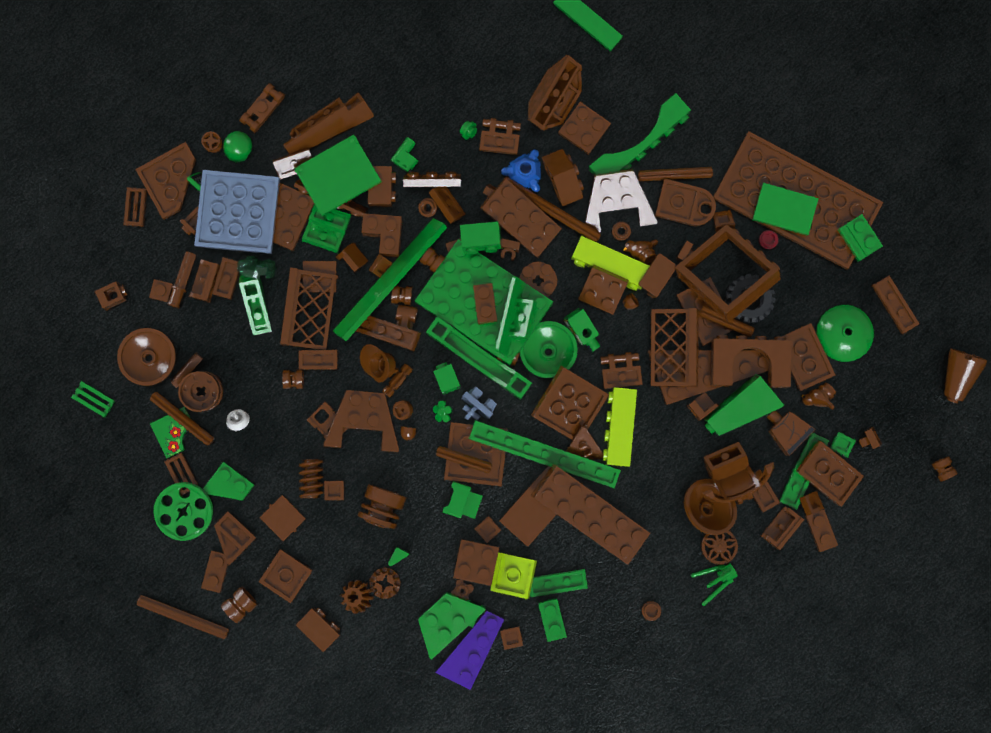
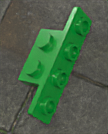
(516, 318)

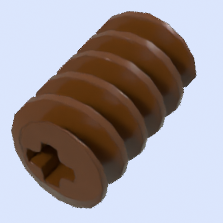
(311, 478)

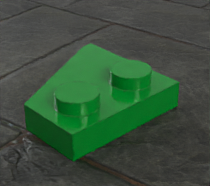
(228, 483)

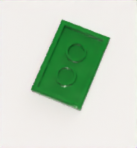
(785, 209)

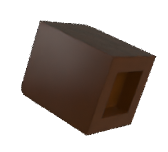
(702, 406)

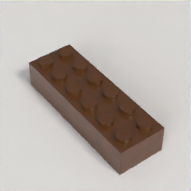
(590, 514)

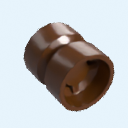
(241, 602)

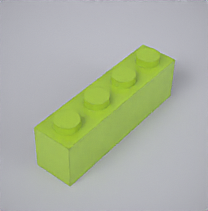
(592, 253)
(620, 427)

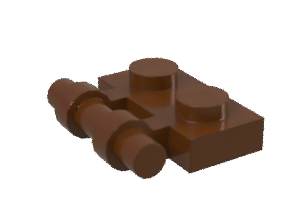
(500, 142)
(623, 376)

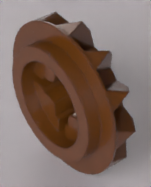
(392, 578)

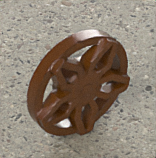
(719, 546)

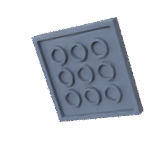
(237, 211)

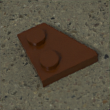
(233, 537)

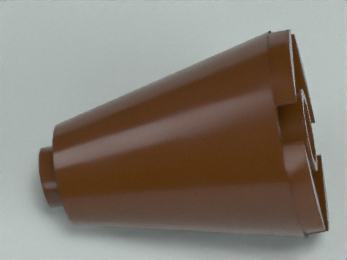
(961, 374)

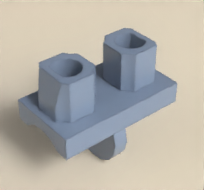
(471, 399)

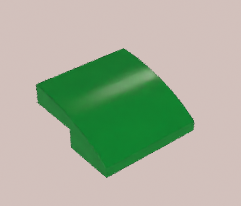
(326, 230)

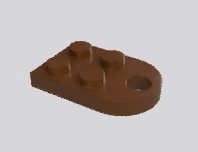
(683, 203)

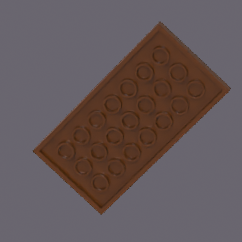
(837, 204)

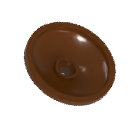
(136, 348)
(718, 516)

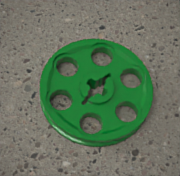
(174, 512)

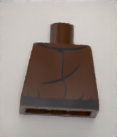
(788, 431)

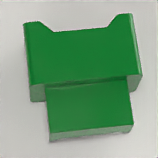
(463, 501)

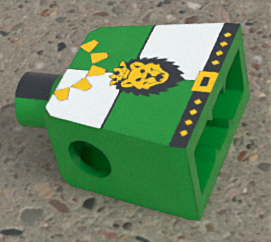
(577, 322)

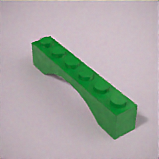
(670, 114)
(478, 358)

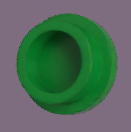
(468, 130)

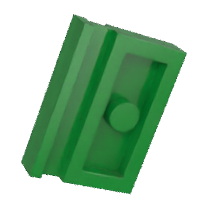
(860, 237)

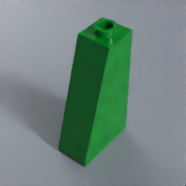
(743, 406)

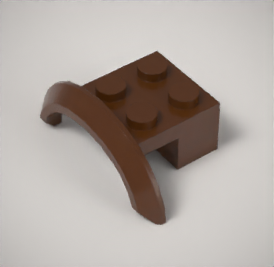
(733, 475)

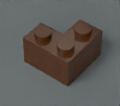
(563, 176)
(388, 229)

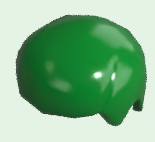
(237, 146)

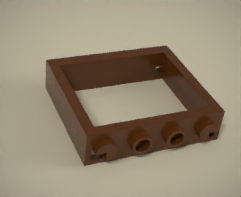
(732, 310)

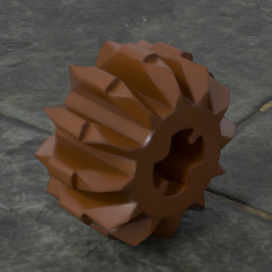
(353, 589)

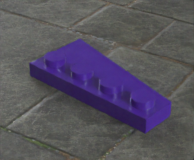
(468, 657)

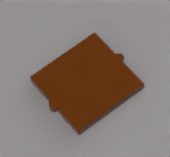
(322, 267)
(282, 518)

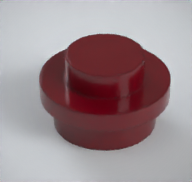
(768, 239)

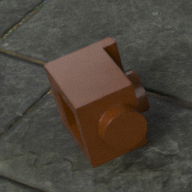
(105, 295)

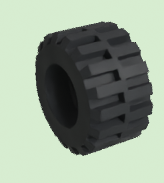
(766, 299)

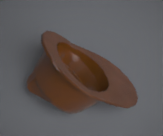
(377, 363)

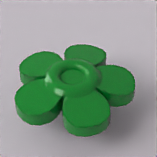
(442, 411)

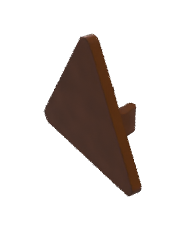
(585, 445)

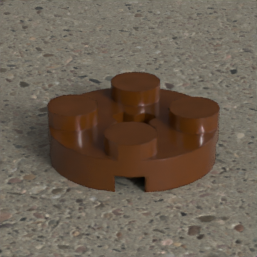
(545, 272)

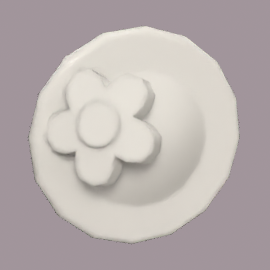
(237, 420)

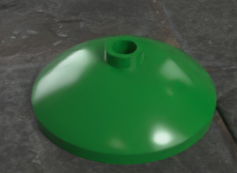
(553, 337)
(833, 337)

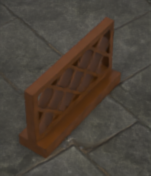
(291, 307)
(691, 342)

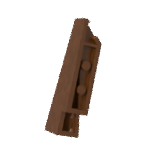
(328, 123)

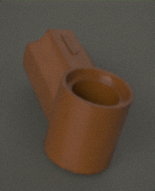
(406, 316)

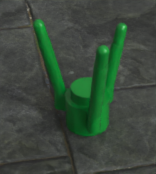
(726, 574)

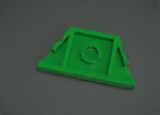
(446, 621)

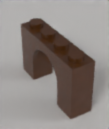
(775, 351)

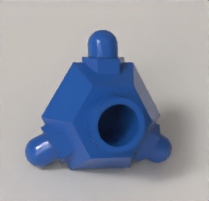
(525, 170)

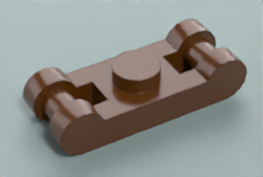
(262, 108)

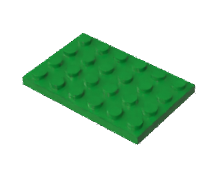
(452, 298)

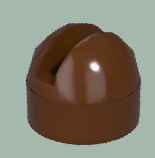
(630, 301)
(408, 433)

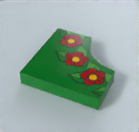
(170, 434)

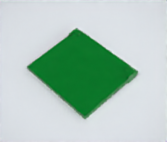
(337, 175)

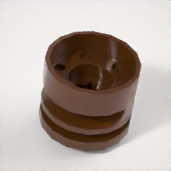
(189, 391)
(381, 507)

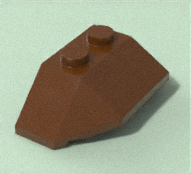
(556, 94)

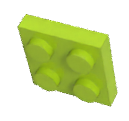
(513, 575)

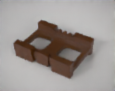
(323, 428)

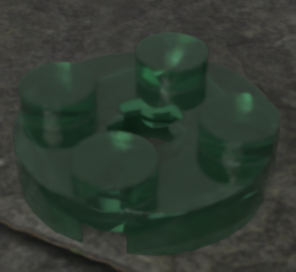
(254, 268)

